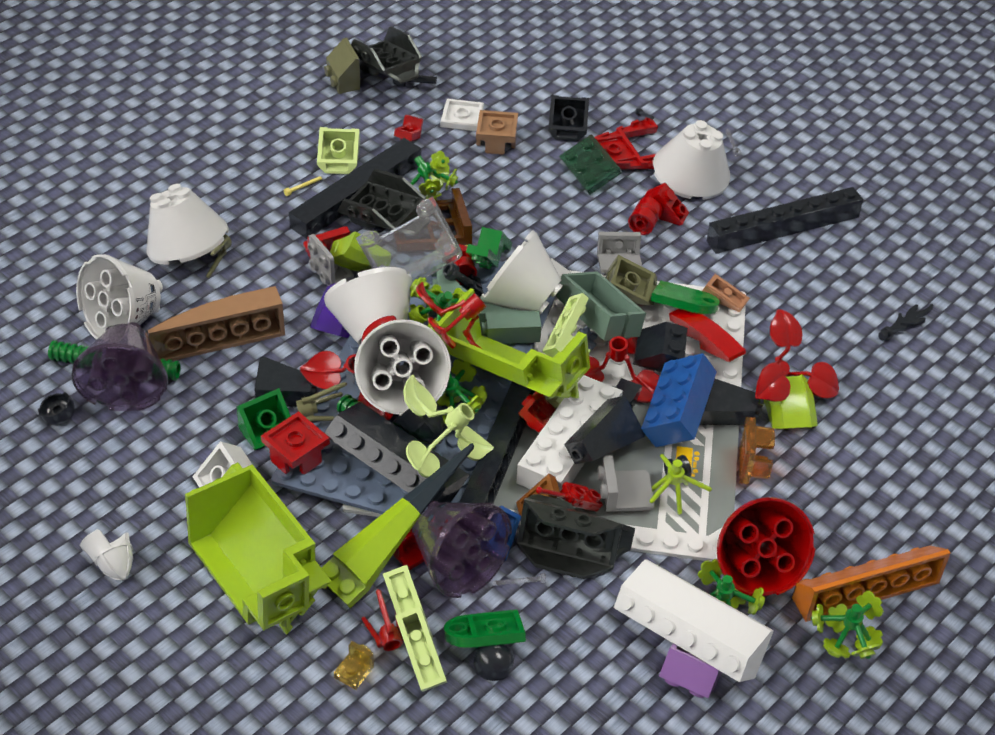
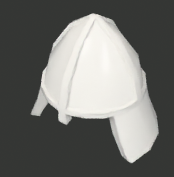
(112, 558)

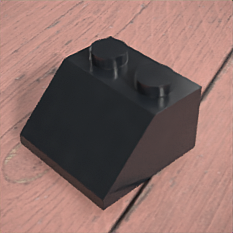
(659, 345)

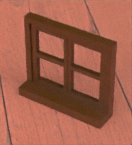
(459, 216)

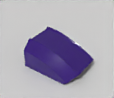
(325, 321)

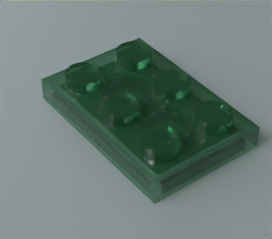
(590, 164)

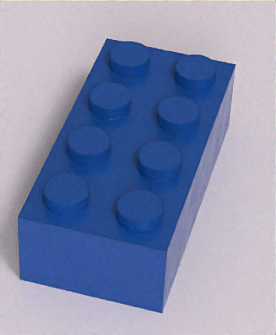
(679, 400)

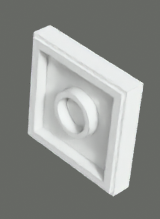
(461, 114)

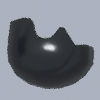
(57, 409)
(493, 661)

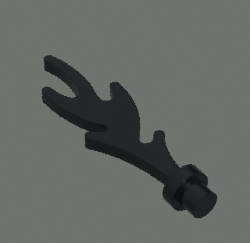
(911, 318)

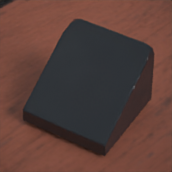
(630, 390)

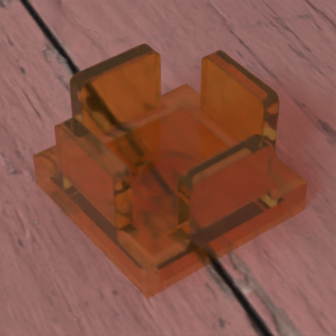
(749, 463)

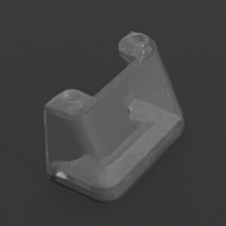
(417, 246)

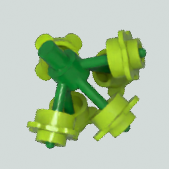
(441, 299)

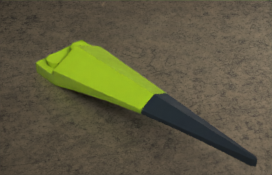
(365, 555)

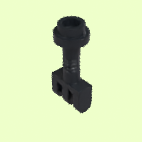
(452, 272)

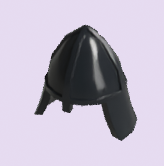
(421, 428)

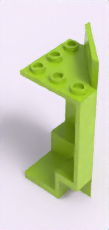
(532, 370)
(254, 548)

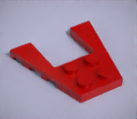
(622, 150)

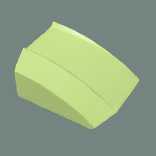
(338, 150)

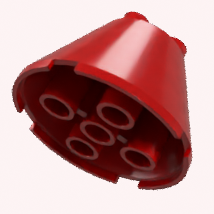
(766, 546)

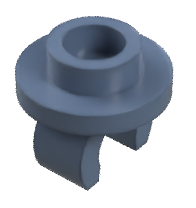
(591, 337)

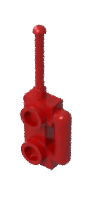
(576, 495)

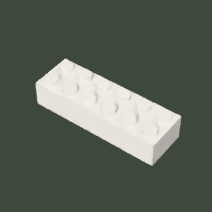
(548, 450)

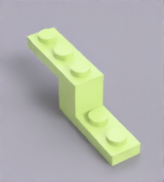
(562, 332)
(414, 628)

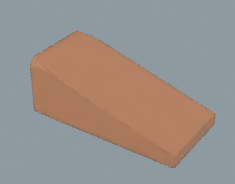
(726, 293)

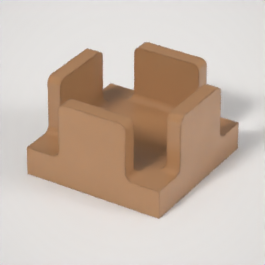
(496, 130)

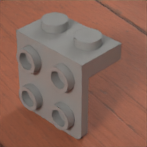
(618, 243)
(324, 265)
(624, 488)

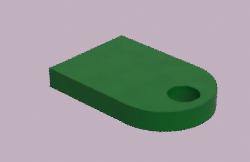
(685, 298)
(485, 629)

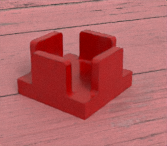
(295, 443)

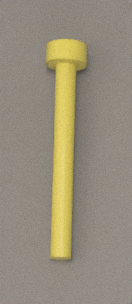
(287, 191)

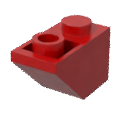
(673, 209)

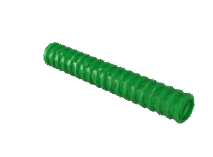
(69, 353)

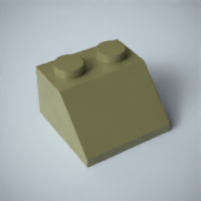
(343, 67)

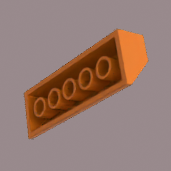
(883, 577)

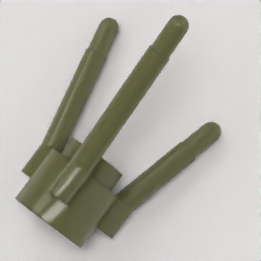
(221, 251)
(308, 405)

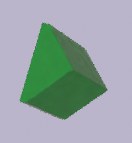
(261, 416)

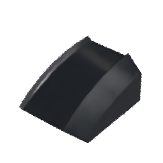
(568, 117)

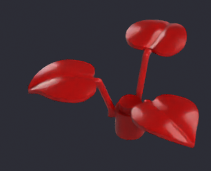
(469, 309)
(619, 352)
(324, 367)
(772, 382)

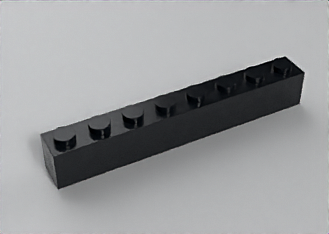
(323, 207)
(784, 220)

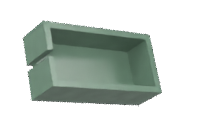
(607, 309)

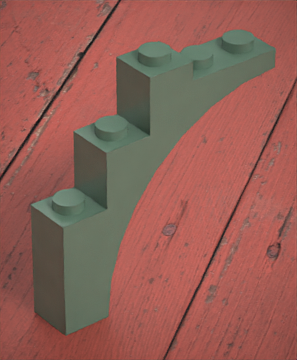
(497, 322)

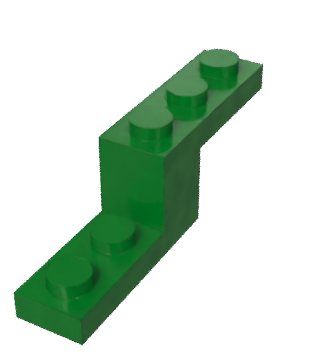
(489, 248)

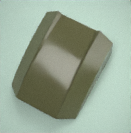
(632, 280)

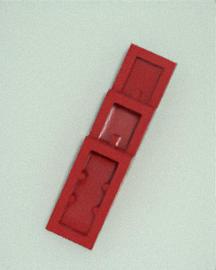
(709, 334)

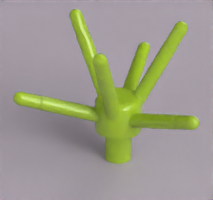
(675, 477)

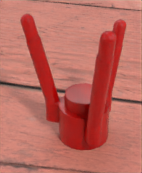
(389, 635)

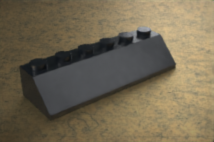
(384, 449)

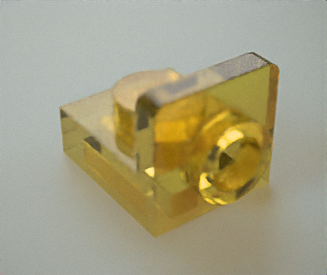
(355, 665)

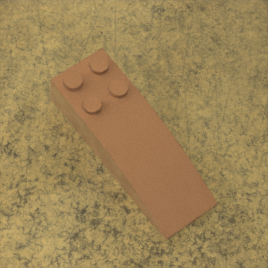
(220, 325)

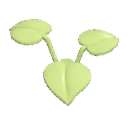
(422, 403)

